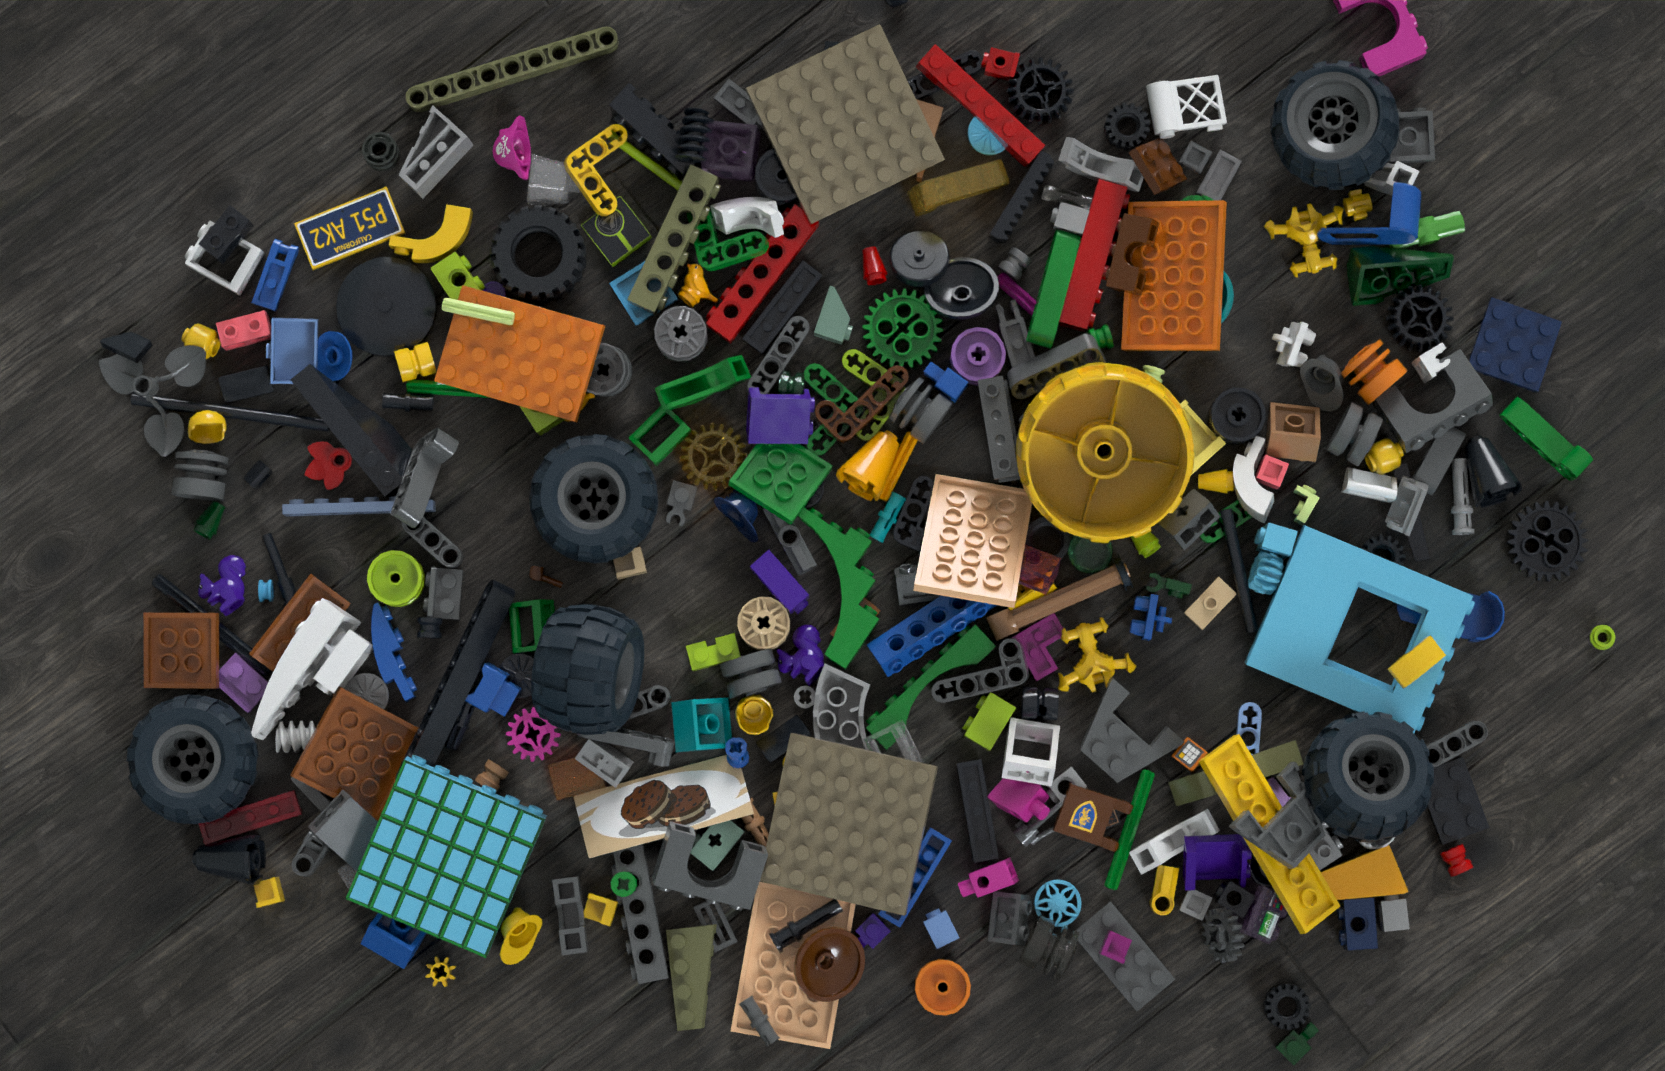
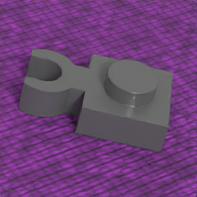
(681, 499)

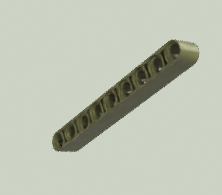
(525, 70)

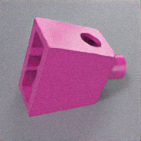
(1020, 799)
(999, 875)

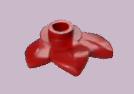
(325, 465)

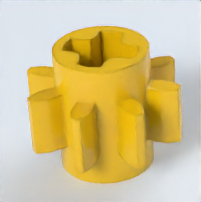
(1357, 204)
(448, 969)

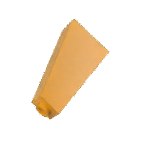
(1366, 876)

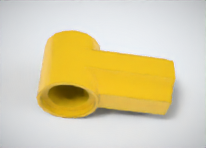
(1164, 886)

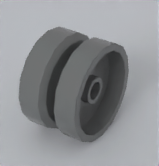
(1357, 435)
(749, 670)

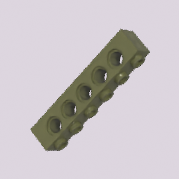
(694, 180)

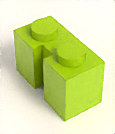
(705, 657)
(989, 720)

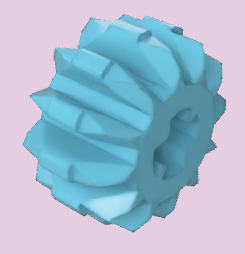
(1265, 573)

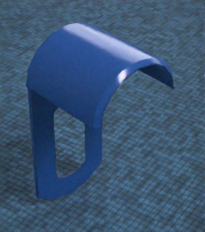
(1403, 221)
(1480, 625)

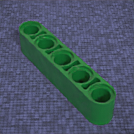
(1053, 288)

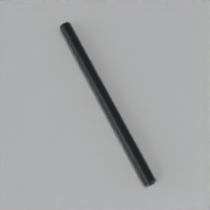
(233, 412)

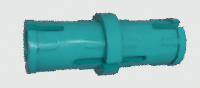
(887, 517)

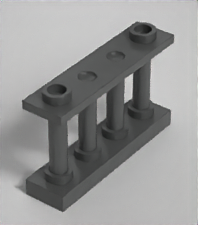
(999, 427)

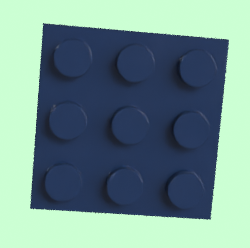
(1514, 344)

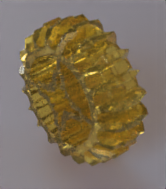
(695, 445)

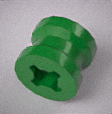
(1102, 336)
(626, 886)

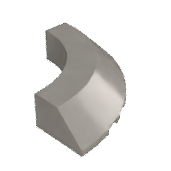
(840, 708)

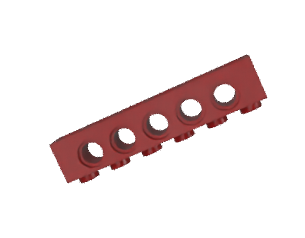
(730, 327)

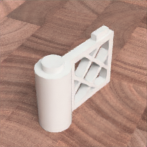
(1166, 110)

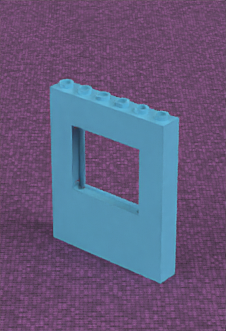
(1312, 607)

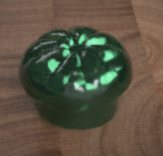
(1088, 555)

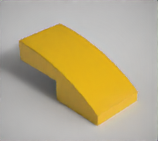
(1416, 662)

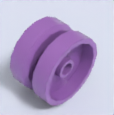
(977, 341)

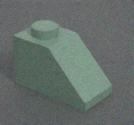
(833, 319)

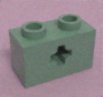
(712, 856)

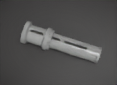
(1461, 508)

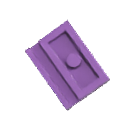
(242, 682)

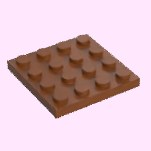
(355, 751)

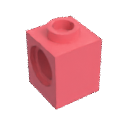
(1271, 472)

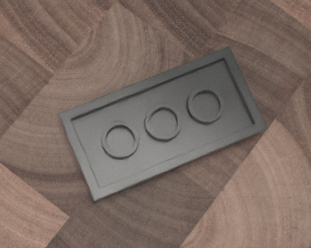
(1142, 972)

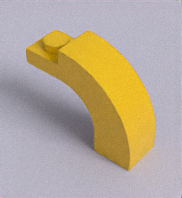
(440, 245)

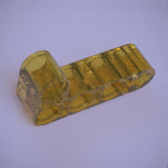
(957, 186)

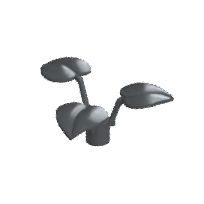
(124, 376)

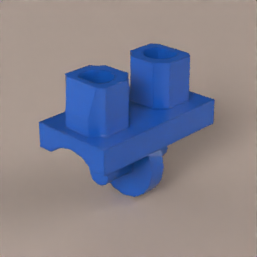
(1148, 605)

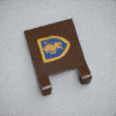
(1087, 815)

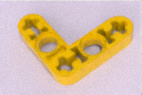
(588, 170)

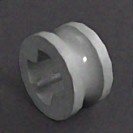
(797, 697)

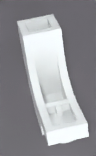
(1171, 841)

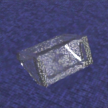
(902, 738)

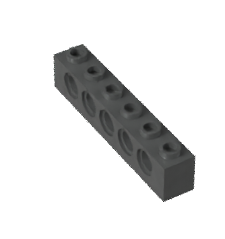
(658, 967)

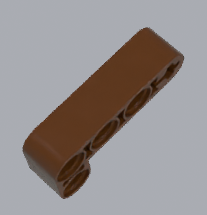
(866, 401)

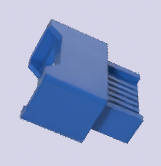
(946, 381)
(494, 691)

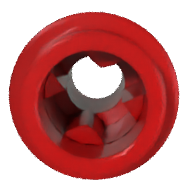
(873, 267)

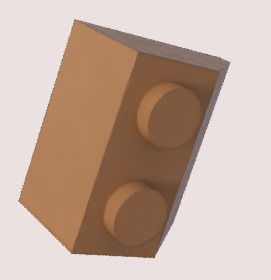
(1293, 432)

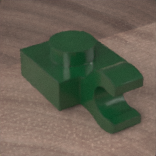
(1174, 587)
(1294, 1045)

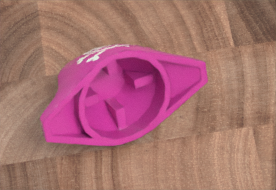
(513, 148)

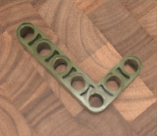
(1269, 762)

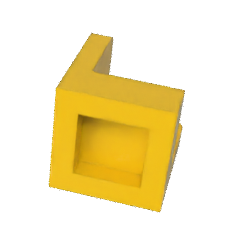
(269, 892)
(600, 909)

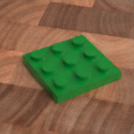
(780, 478)

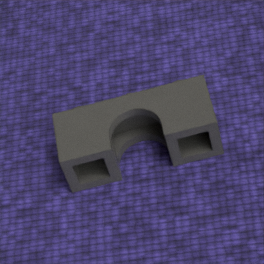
(571, 915)

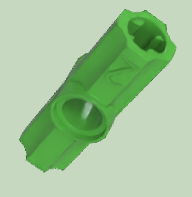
(1434, 228)

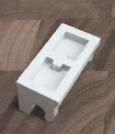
(1428, 365)

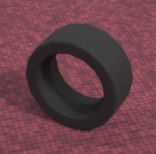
(1042, 521)

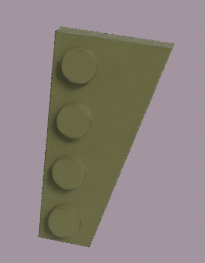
(690, 963)

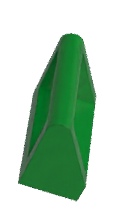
(669, 444)
(541, 612)

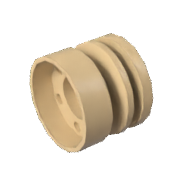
(763, 638)

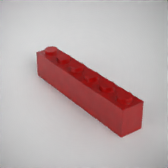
(1092, 255)

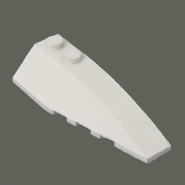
(301, 660)

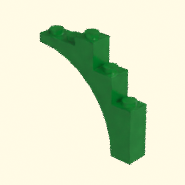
(847, 550)

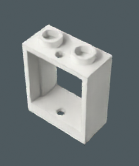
(244, 272)
(343, 662)
(1016, 766)

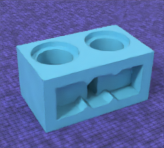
(1275, 540)

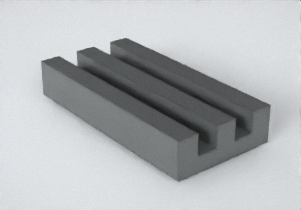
(728, 928)

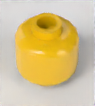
(202, 337)
(1384, 456)

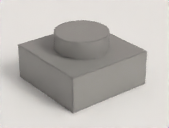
(1195, 904)

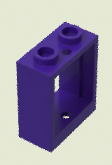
(780, 583)

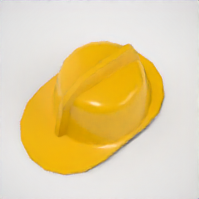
(519, 935)

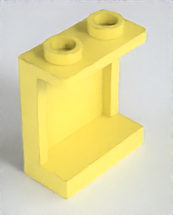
(1204, 440)

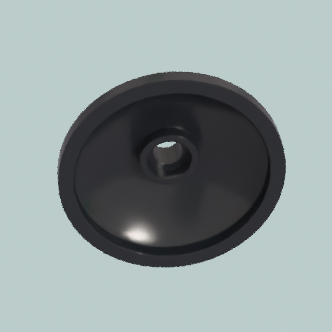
(967, 280)

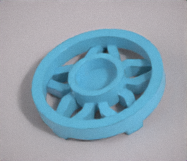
(1058, 902)

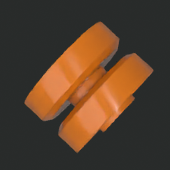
(927, 987)

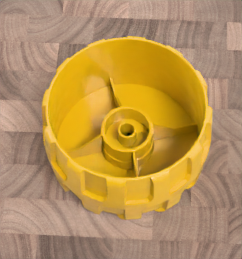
(1115, 492)

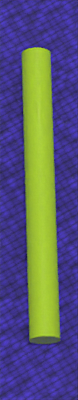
(648, 162)

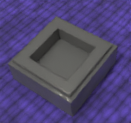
(1195, 157)

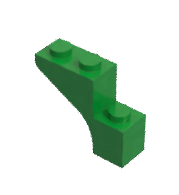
(702, 384)

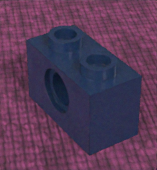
(1365, 937)

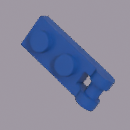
(275, 276)

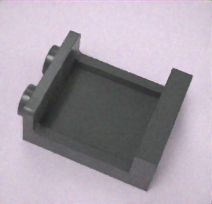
(345, 828)

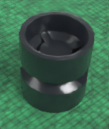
(1039, 703)

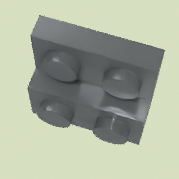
(1415, 137)

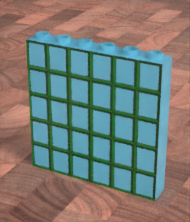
(446, 855)

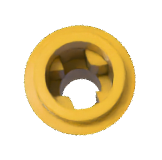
(1217, 481)

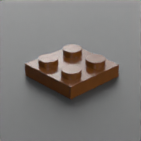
(1158, 165)

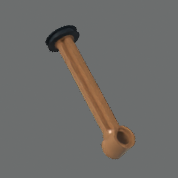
(1009, 621)

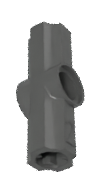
(798, 551)

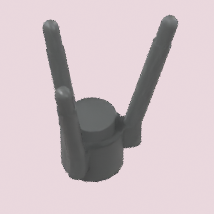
(1027, 832)

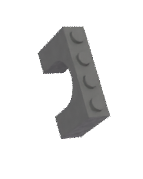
(1416, 428)
(734, 888)

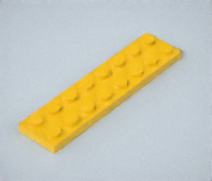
(1245, 788)

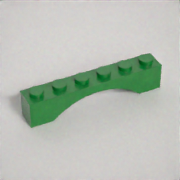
(967, 651)

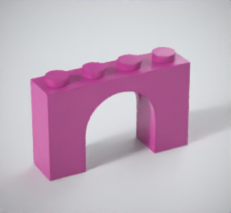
(1402, 49)

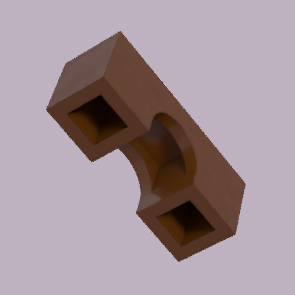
(1133, 233)

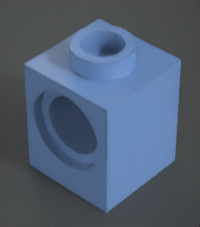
(940, 928)

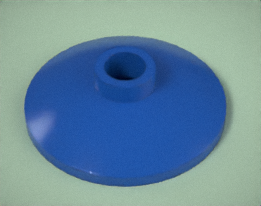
(334, 355)

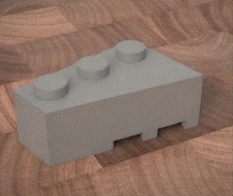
(434, 153)

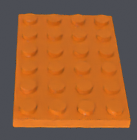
(1183, 279)
(533, 364)

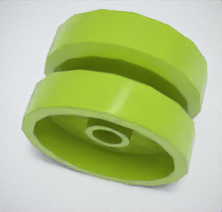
(410, 583)

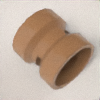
(492, 775)

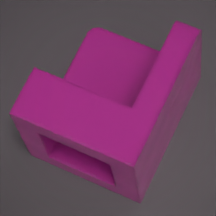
(1115, 946)

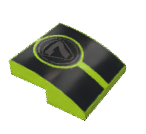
(617, 233)

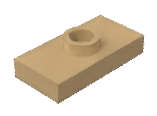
(1210, 603)

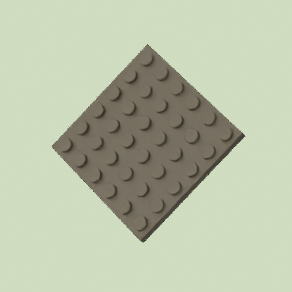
(844, 124)
(848, 823)

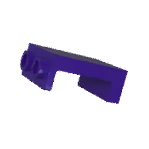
(779, 417)
(1215, 858)

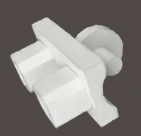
(1290, 343)

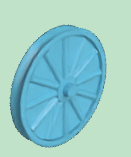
(982, 139)

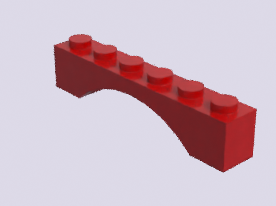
(999, 121)

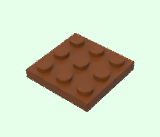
(181, 650)

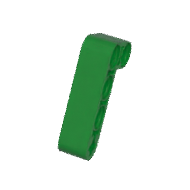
(1545, 440)

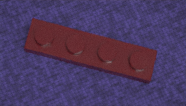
(252, 817)

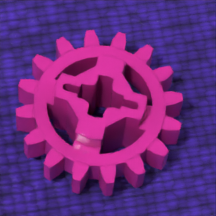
(539, 750)

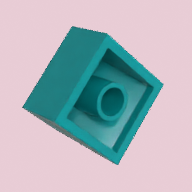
(701, 724)

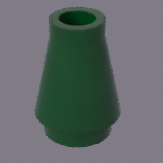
(209, 521)

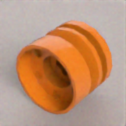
(1373, 371)

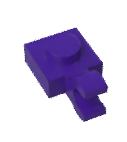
(871, 931)

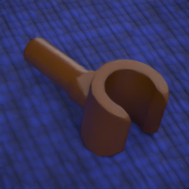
(536, 574)

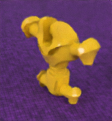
(1303, 229)
(1093, 666)

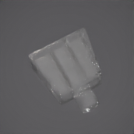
(549, 182)

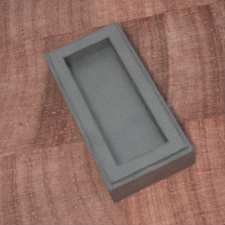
(1219, 176)

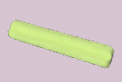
(478, 311)

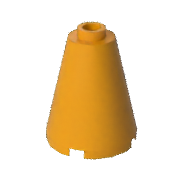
(870, 466)

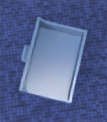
(292, 347)

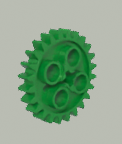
(917, 344)

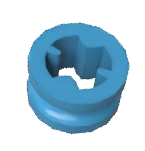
(266, 590)

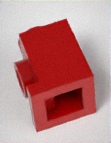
(1002, 72)

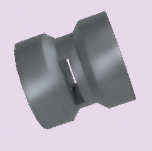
(1015, 264)

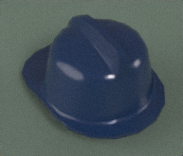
(740, 512)

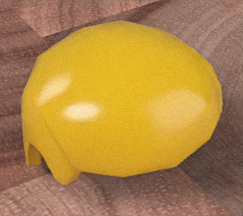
(206, 427)
(754, 714)

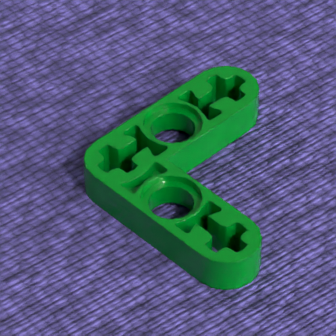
(713, 246)
(851, 400)

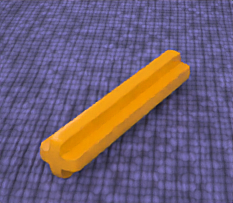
(900, 460)

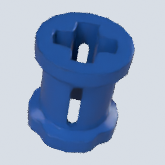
(735, 754)

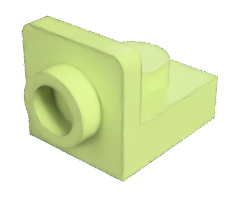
(1305, 508)

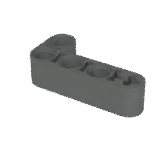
(1035, 373)
(421, 475)
(979, 677)

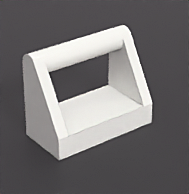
(1369, 485)

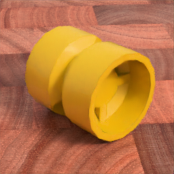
(415, 362)

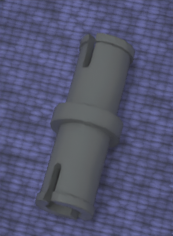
(759, 1021)

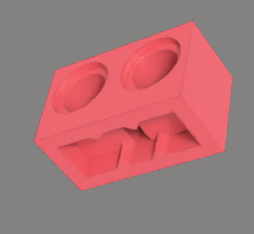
(244, 330)

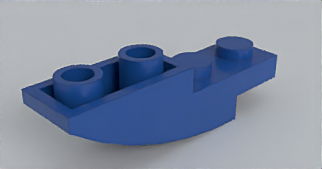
(385, 644)

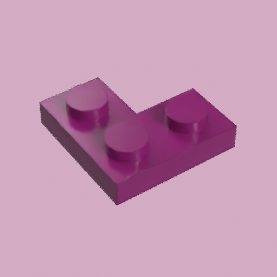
(1034, 643)

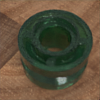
(790, 384)

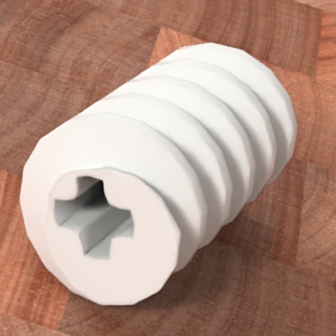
(293, 736)

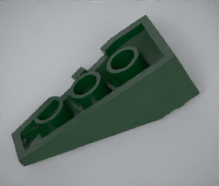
(1384, 271)

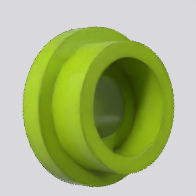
(1610, 637)

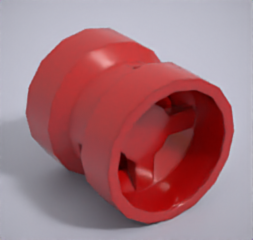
(1455, 857)

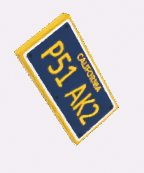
(349, 228)

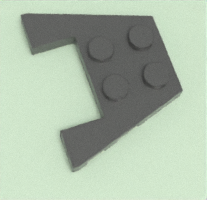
(1115, 745)
(1292, 829)

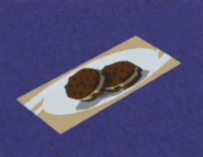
(642, 807)

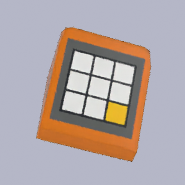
(1189, 754)

